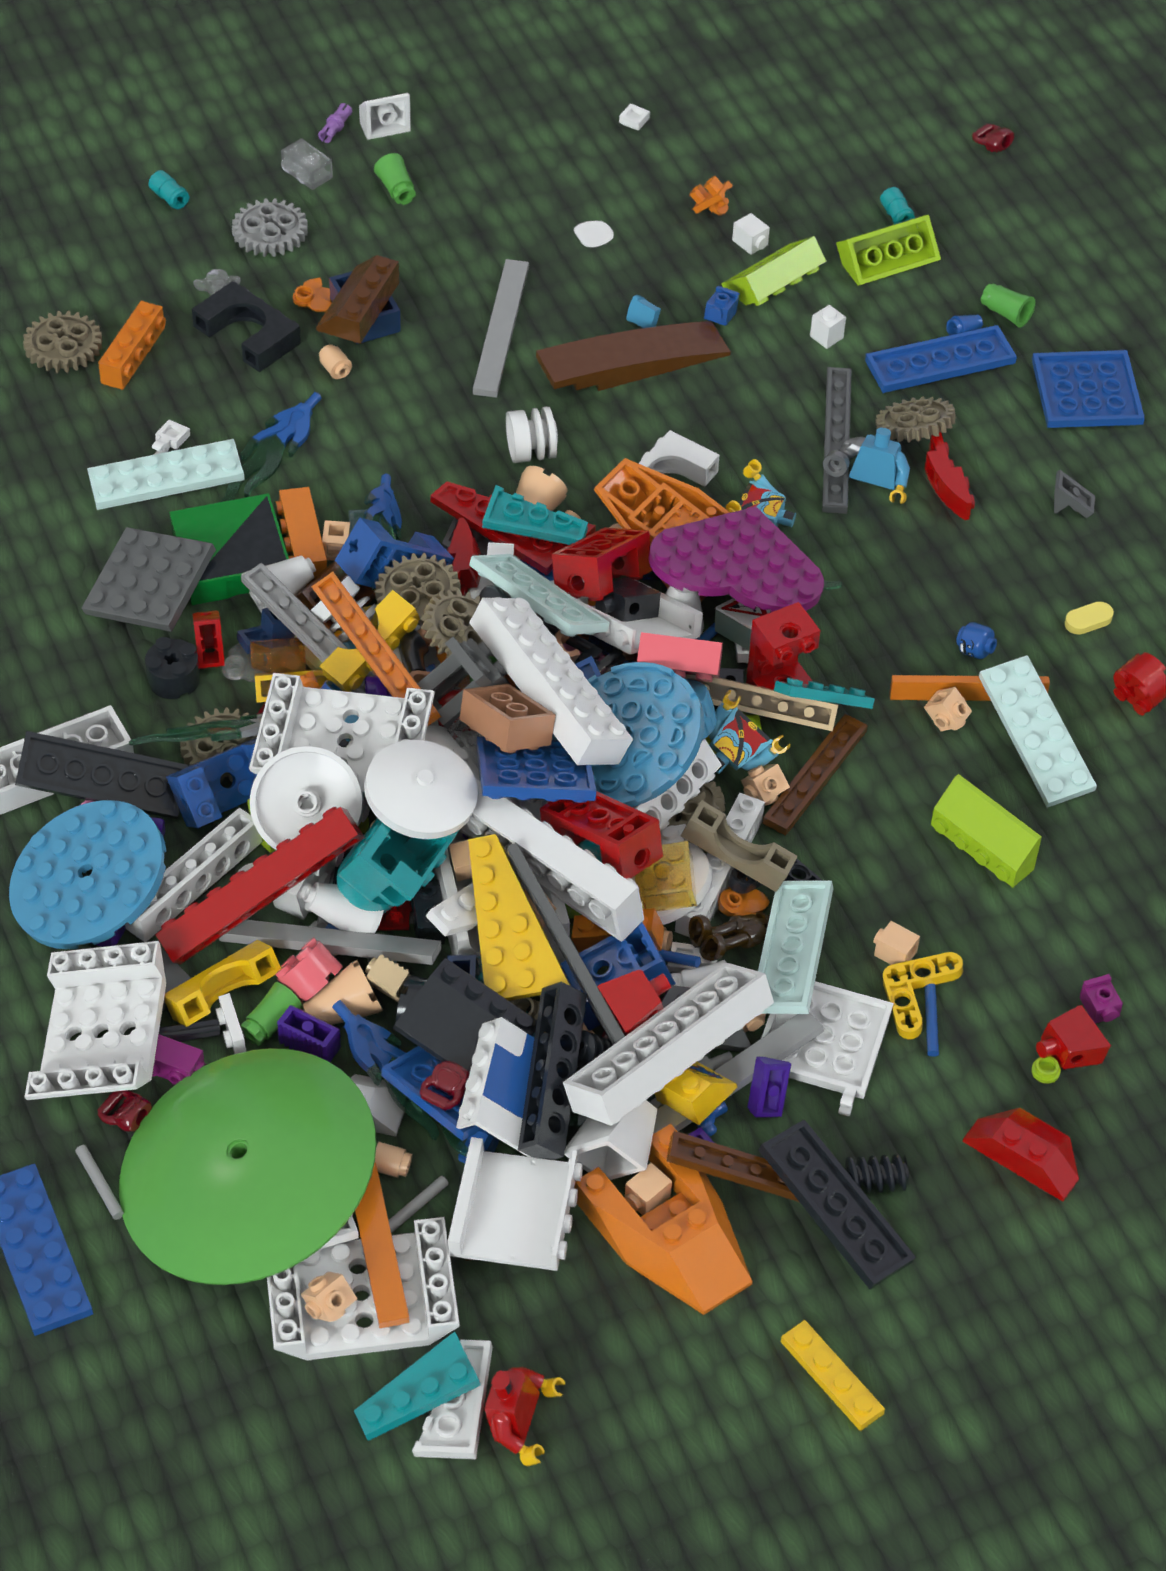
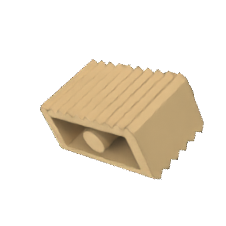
(387, 977)

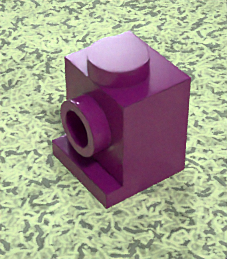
(1101, 999)

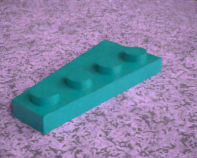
(520, 517)
(819, 692)
(420, 1388)

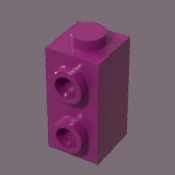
(176, 1059)

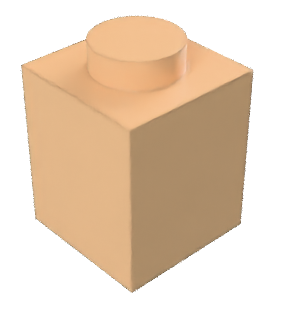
(461, 860)
(895, 944)
(648, 1189)

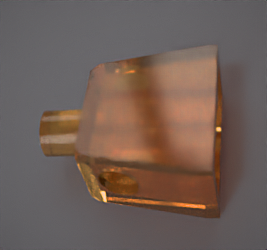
(282, 655)

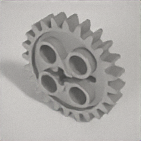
(269, 227)

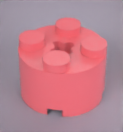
(308, 970)

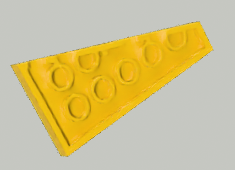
(511, 939)

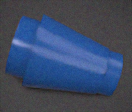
(964, 323)

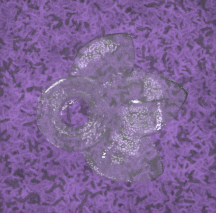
(215, 281)
(238, 665)

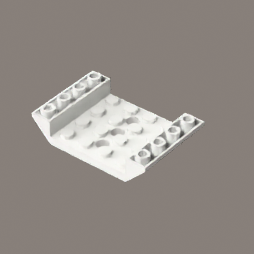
(317, 719)
(95, 993)
(426, 1284)

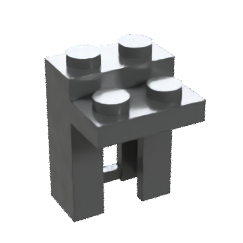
(465, 660)

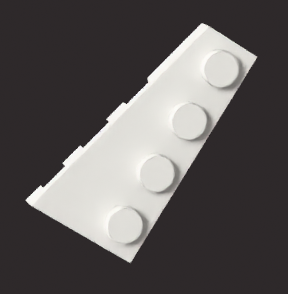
(455, 913)

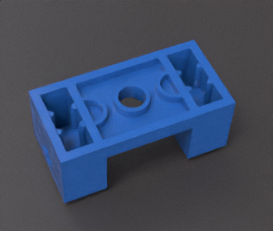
(372, 548)
(199, 786)
(632, 954)

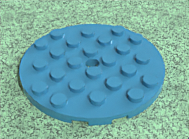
(664, 727)
(71, 910)

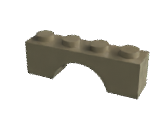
(763, 863)

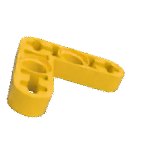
(905, 987)

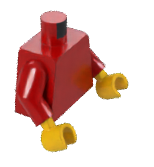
(512, 1408)

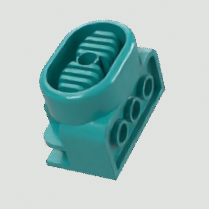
(389, 867)

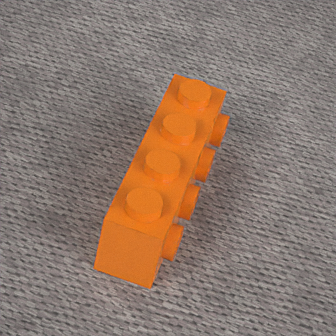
(131, 345)
(301, 526)

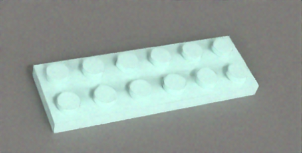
(165, 474)
(542, 595)
(1037, 731)
(795, 944)

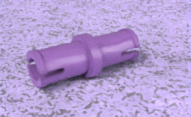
(335, 123)

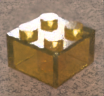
(670, 880)

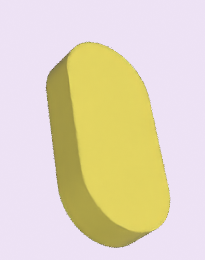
(1089, 618)

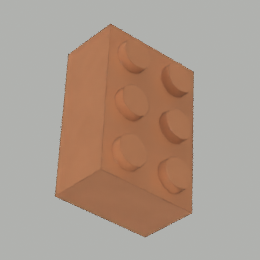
(507, 717)

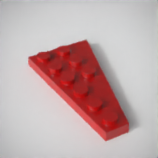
(466, 504)

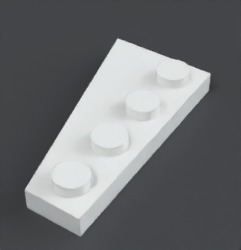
(456, 1425)

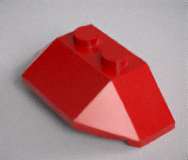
(1028, 1149)

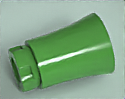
(395, 177)
(1009, 304)
(263, 1019)

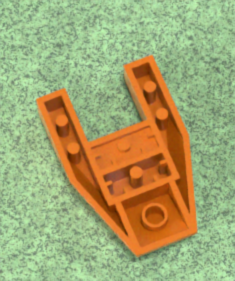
(652, 500)
(679, 1244)

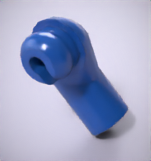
(708, 1124)

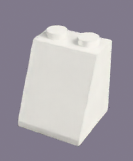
(616, 1148)

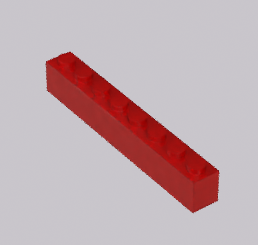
(259, 885)

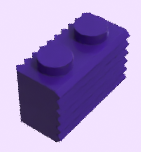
(308, 1034)

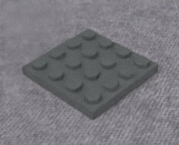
(148, 579)

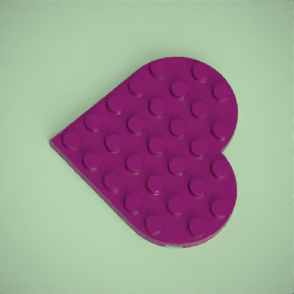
(737, 557)

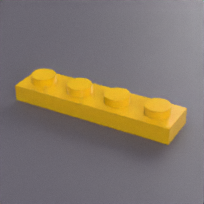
(832, 1375)

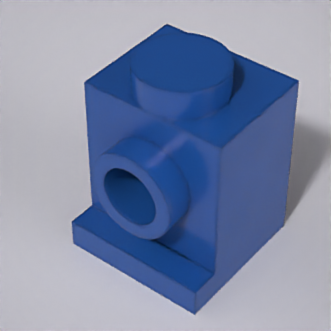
(722, 306)

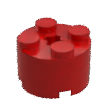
(1141, 682)

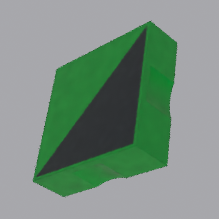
(243, 536)

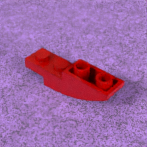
(948, 480)
(462, 548)

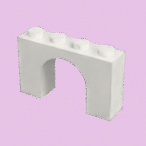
(682, 457)

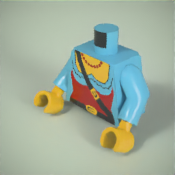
(763, 496)
(740, 740)

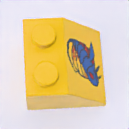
(696, 1092)

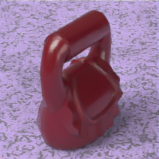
(995, 137)
(448, 1078)
(128, 1114)

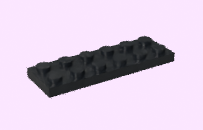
(97, 773)
(837, 1204)

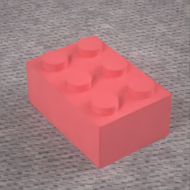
(682, 655)

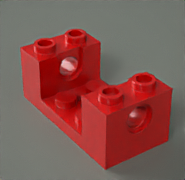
(599, 560)
(777, 643)
(625, 835)

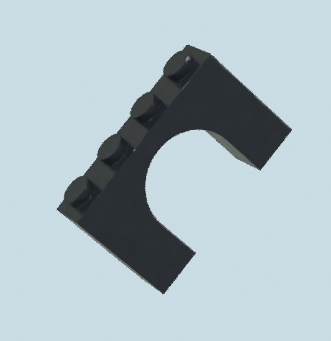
(237, 304)

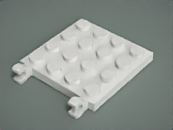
(848, 1047)

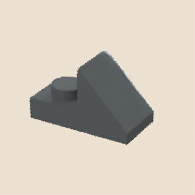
(1072, 494)

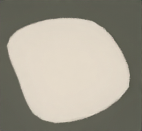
(593, 233)

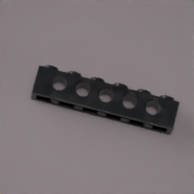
(552, 1062)

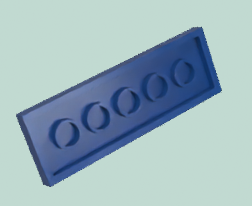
(940, 358)
(38, 1253)

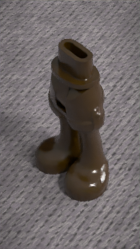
(745, 932)

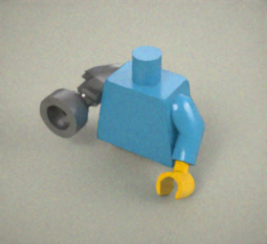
(877, 462)

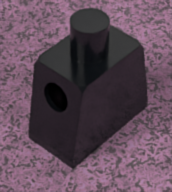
(630, 601)

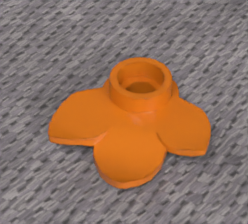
(313, 295)
(734, 903)

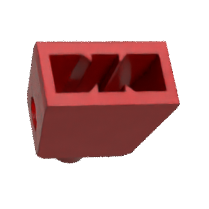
(208, 635)
(634, 998)
(1073, 1040)

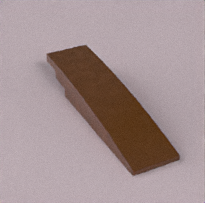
(631, 355)

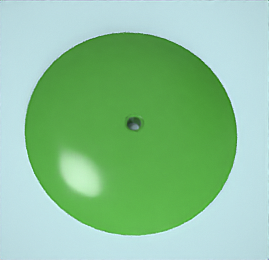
(247, 1166)

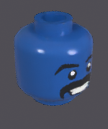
(976, 640)

